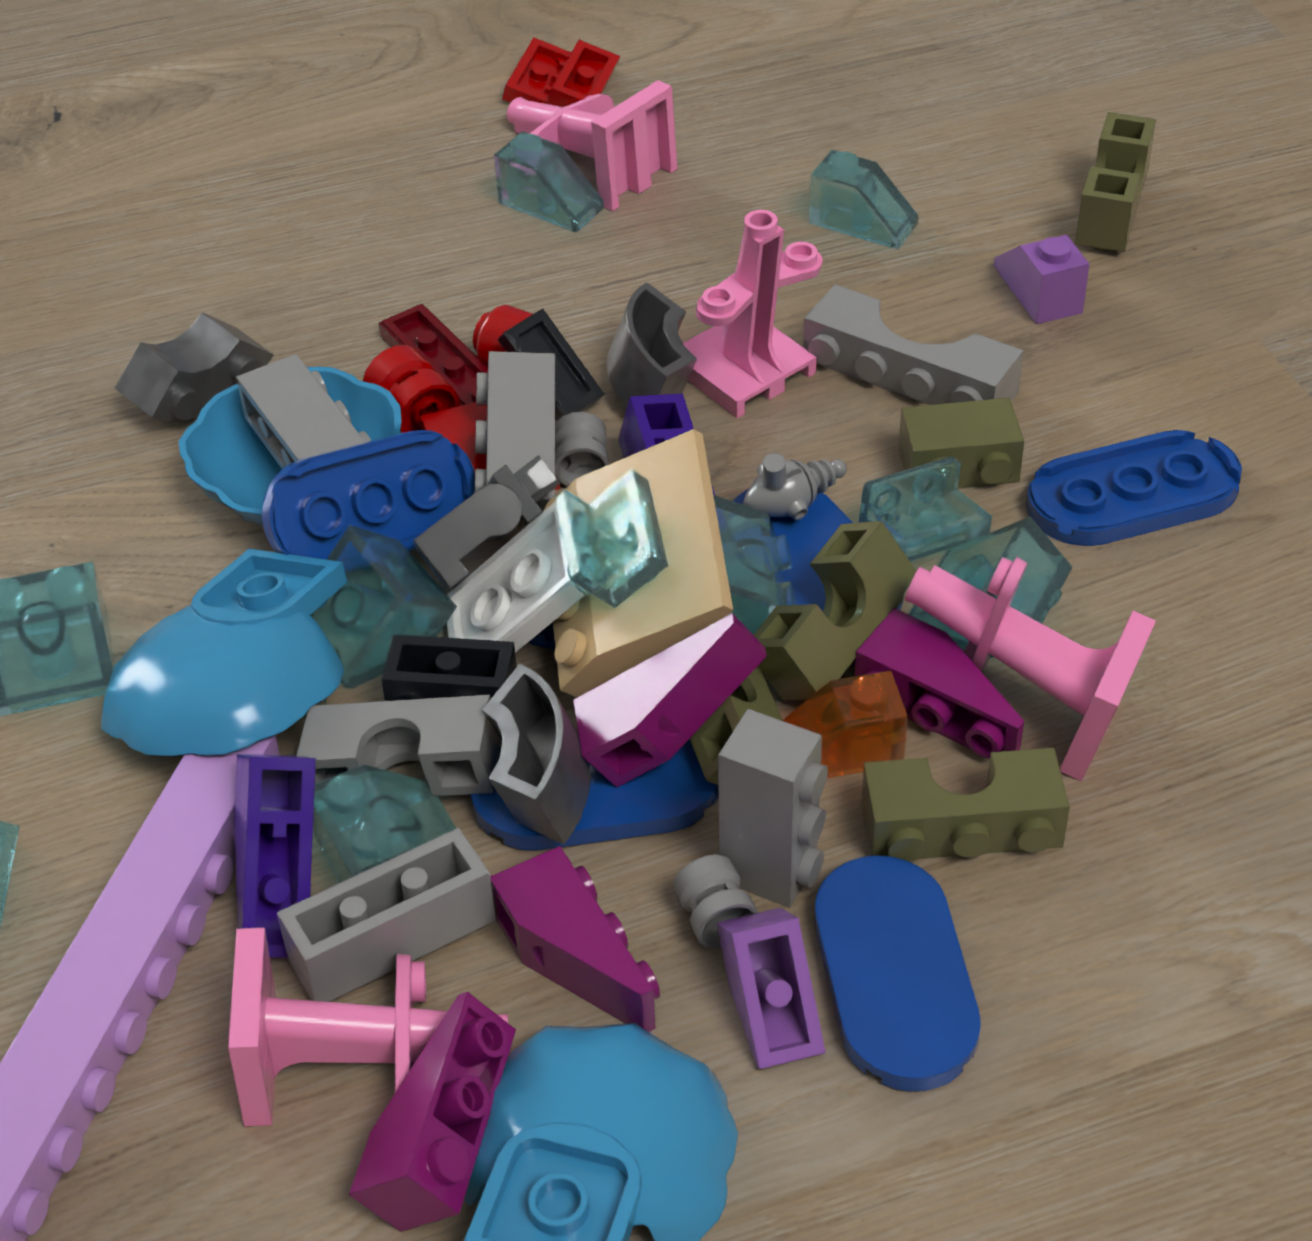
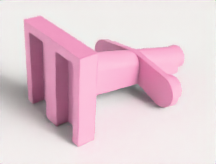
(623, 139)
(743, 348)
(1076, 675)
(281, 1032)

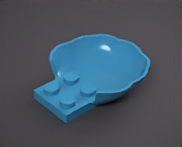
(234, 464)
(230, 662)
(602, 1138)

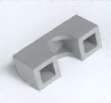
(444, 734)

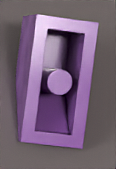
(1046, 277)
(771, 986)

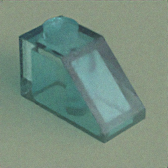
(545, 183)
(859, 200)

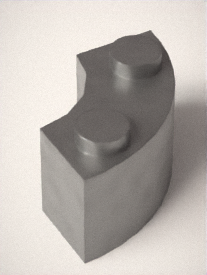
(647, 348)
(183, 374)
(540, 756)

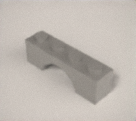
(852, 339)

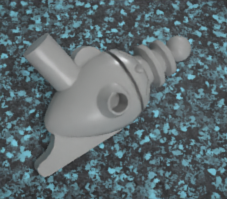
(790, 486)

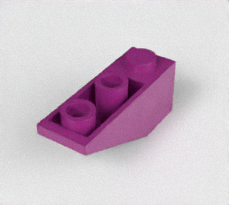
(940, 685)
(663, 701)
(565, 936)
(436, 1120)

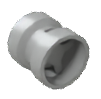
(579, 446)
(712, 895)

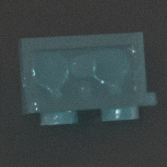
(924, 508)
(613, 540)

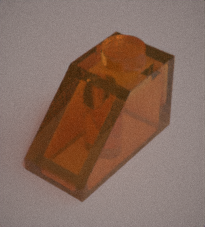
(858, 722)

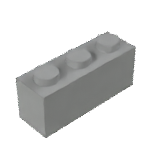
(294, 412)
(519, 414)
(771, 806)
(392, 909)

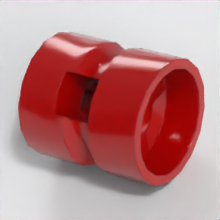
(412, 384)

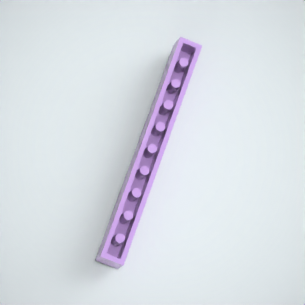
(110, 982)

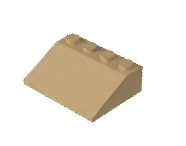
(687, 596)

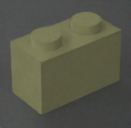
(976, 433)

